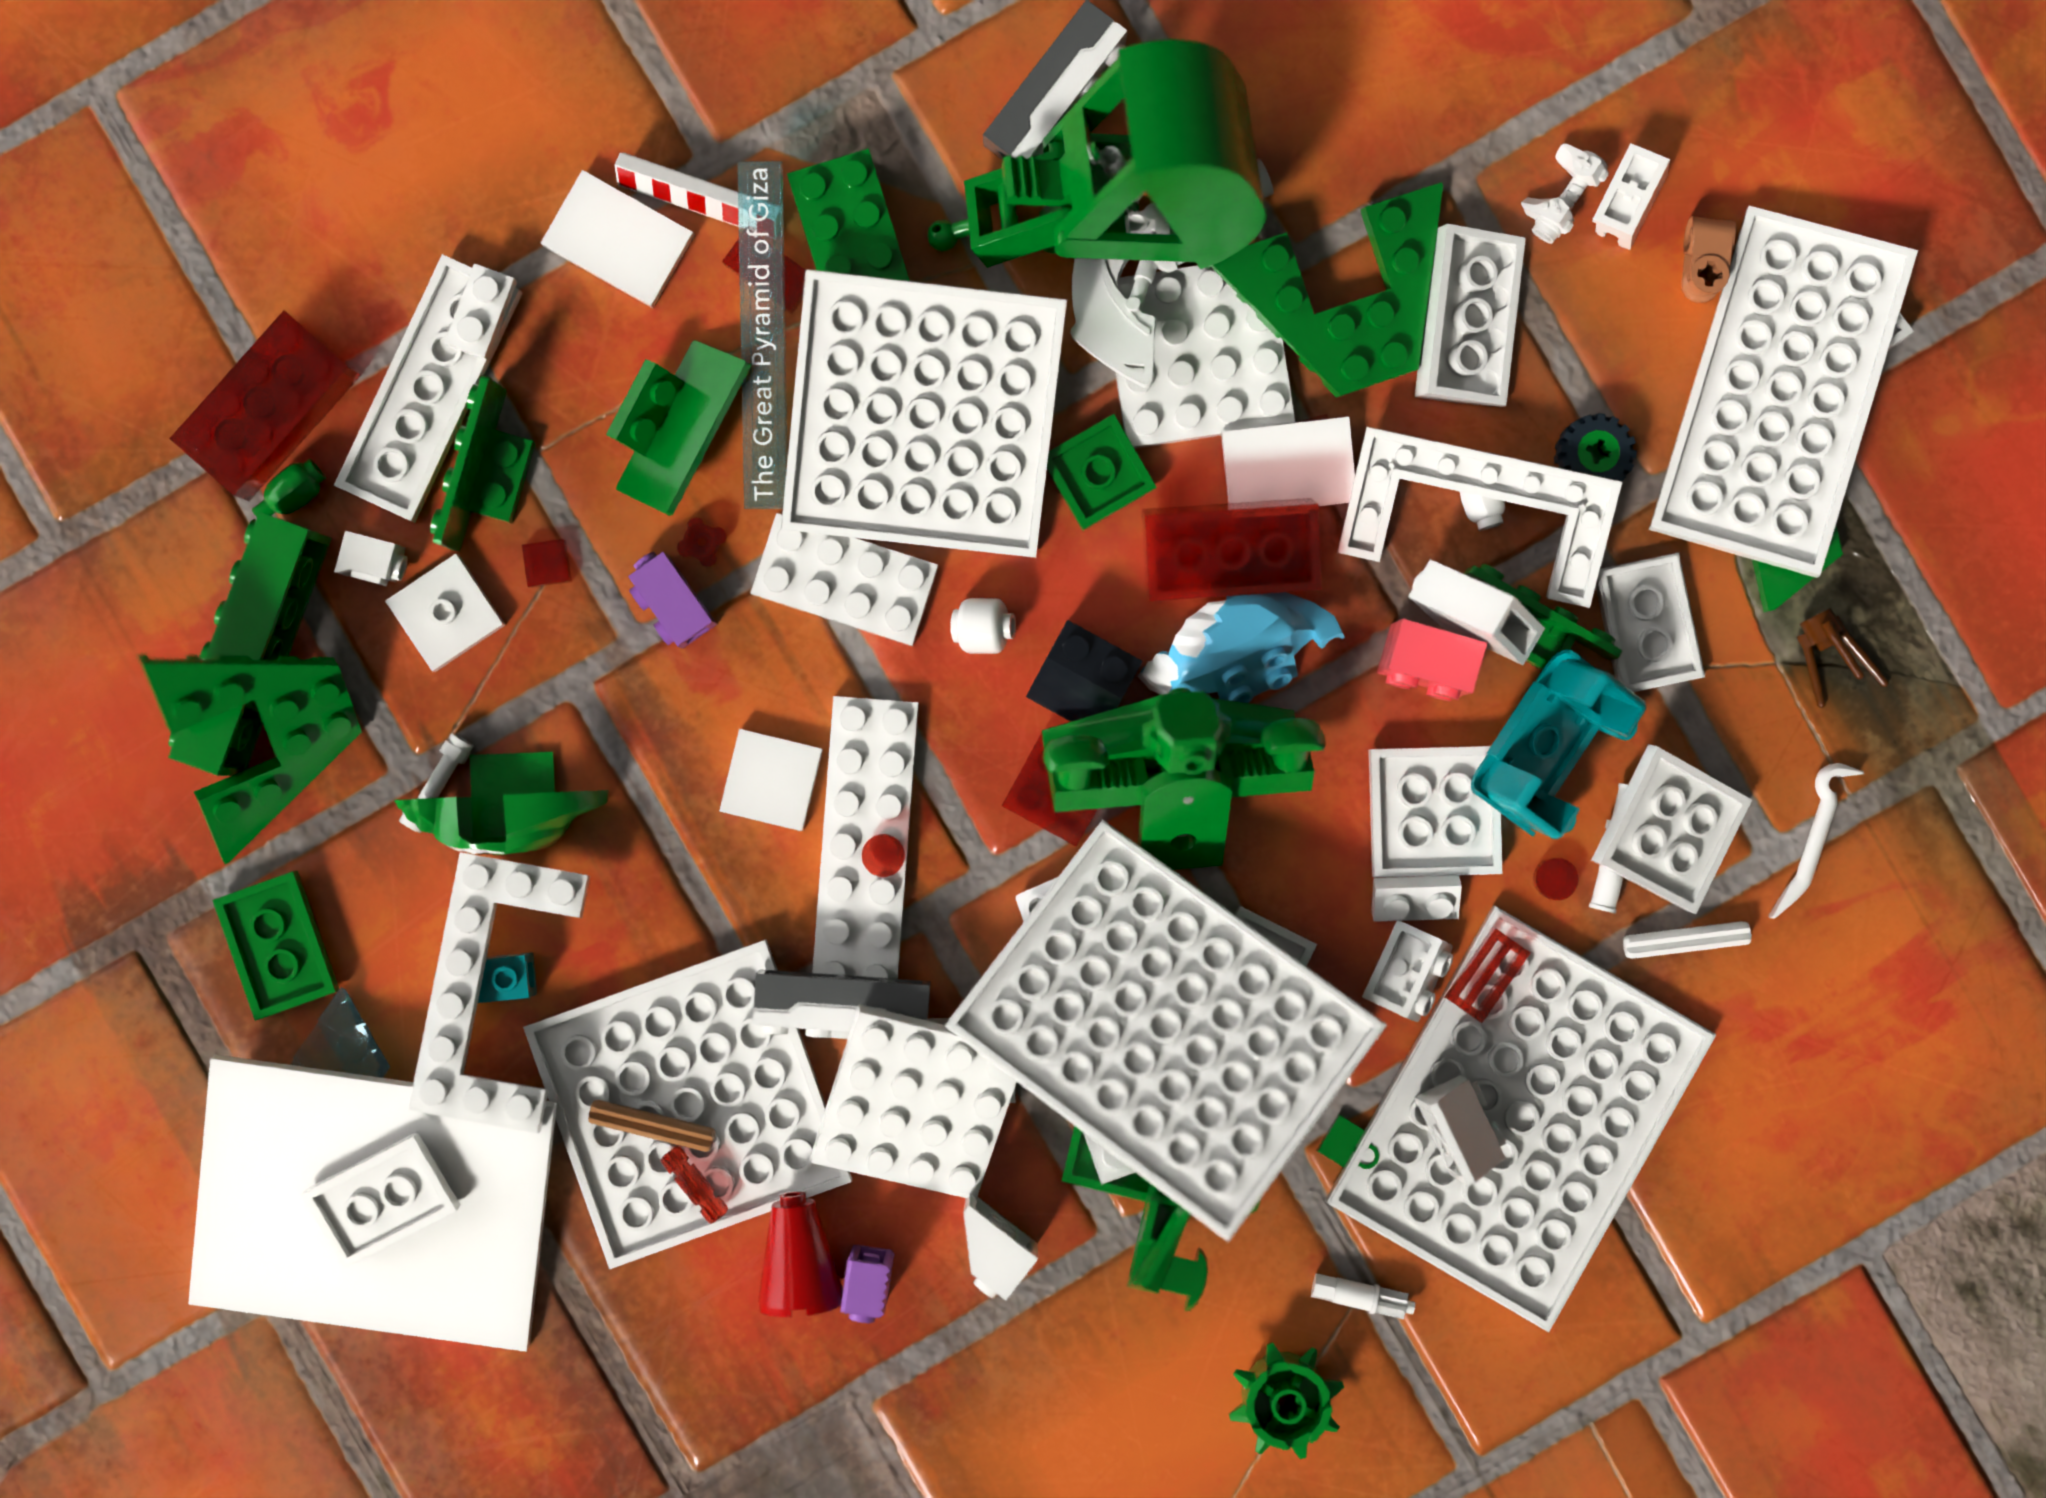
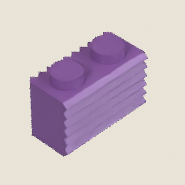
(867, 1283)

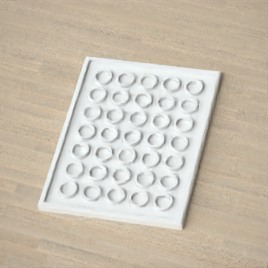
(1166, 1029)
(1581, 1090)
(292, 1126)

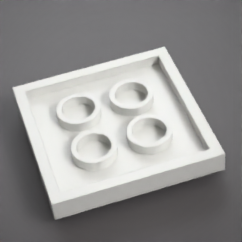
(1428, 815)
(1671, 829)

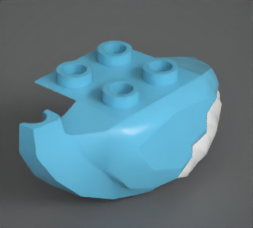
(1241, 646)

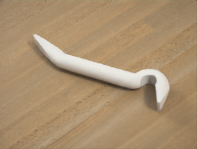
(1816, 837)

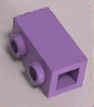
(671, 599)

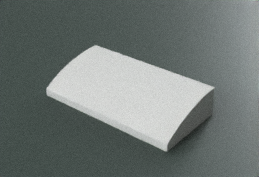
(1470, 317)

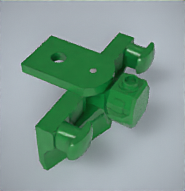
(1182, 765)
(1159, 1232)

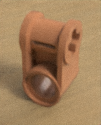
(1709, 251)

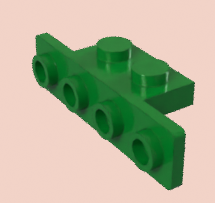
(1559, 623)

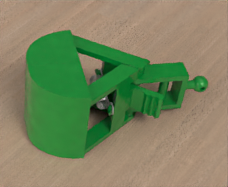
(1184, 148)

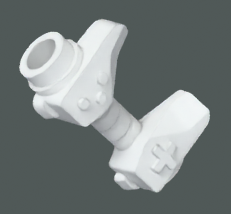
(1554, 215)

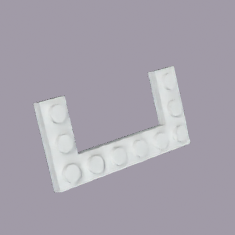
(1583, 497)
(440, 1079)

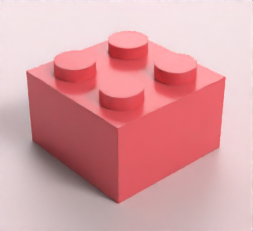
(1432, 659)

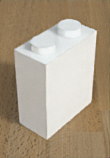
(1476, 611)

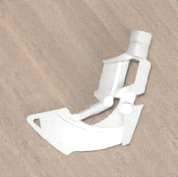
(1109, 323)

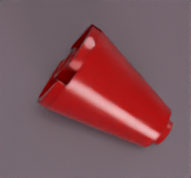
(798, 1261)

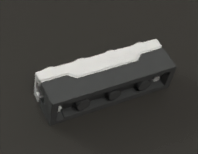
(1056, 83)
(830, 1001)

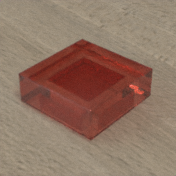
(546, 563)

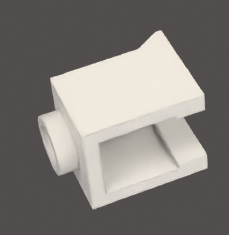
(371, 559)

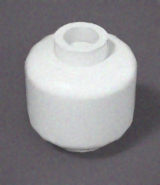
(982, 626)

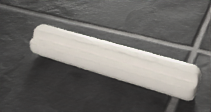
(1687, 939)

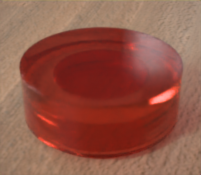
(883, 855)
(1555, 878)

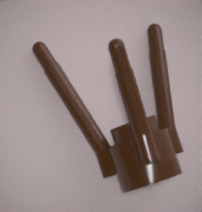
(1828, 630)

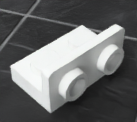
(1409, 972)

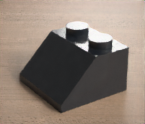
(1083, 675)

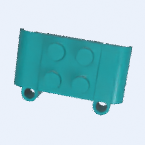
(1549, 738)

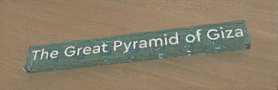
(763, 332)

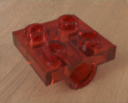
(1033, 800)

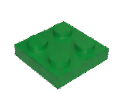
(1098, 472)

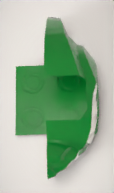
(509, 807)

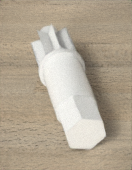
(1362, 1296)

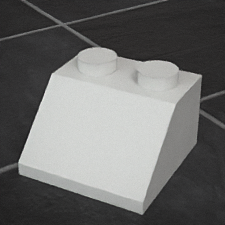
(1461, 1128)
(997, 1249)

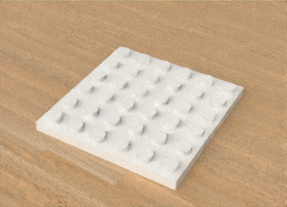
(922, 413)
(692, 1056)

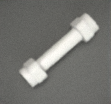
(454, 751)

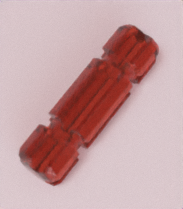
(694, 1184)

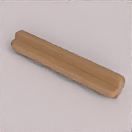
(651, 1125)

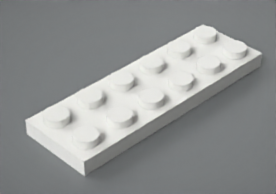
(417, 403)

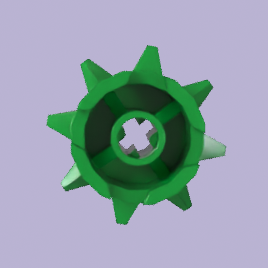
(1293, 1424)

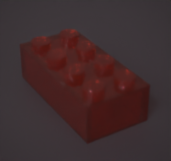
(265, 406)
(1231, 549)

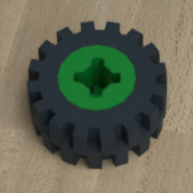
(1579, 447)

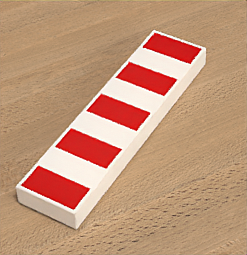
(677, 188)

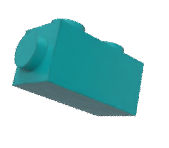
(508, 978)

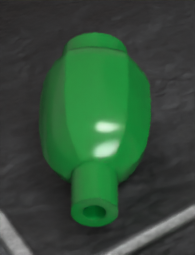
(291, 488)

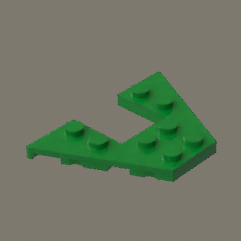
(1364, 338)
(303, 715)

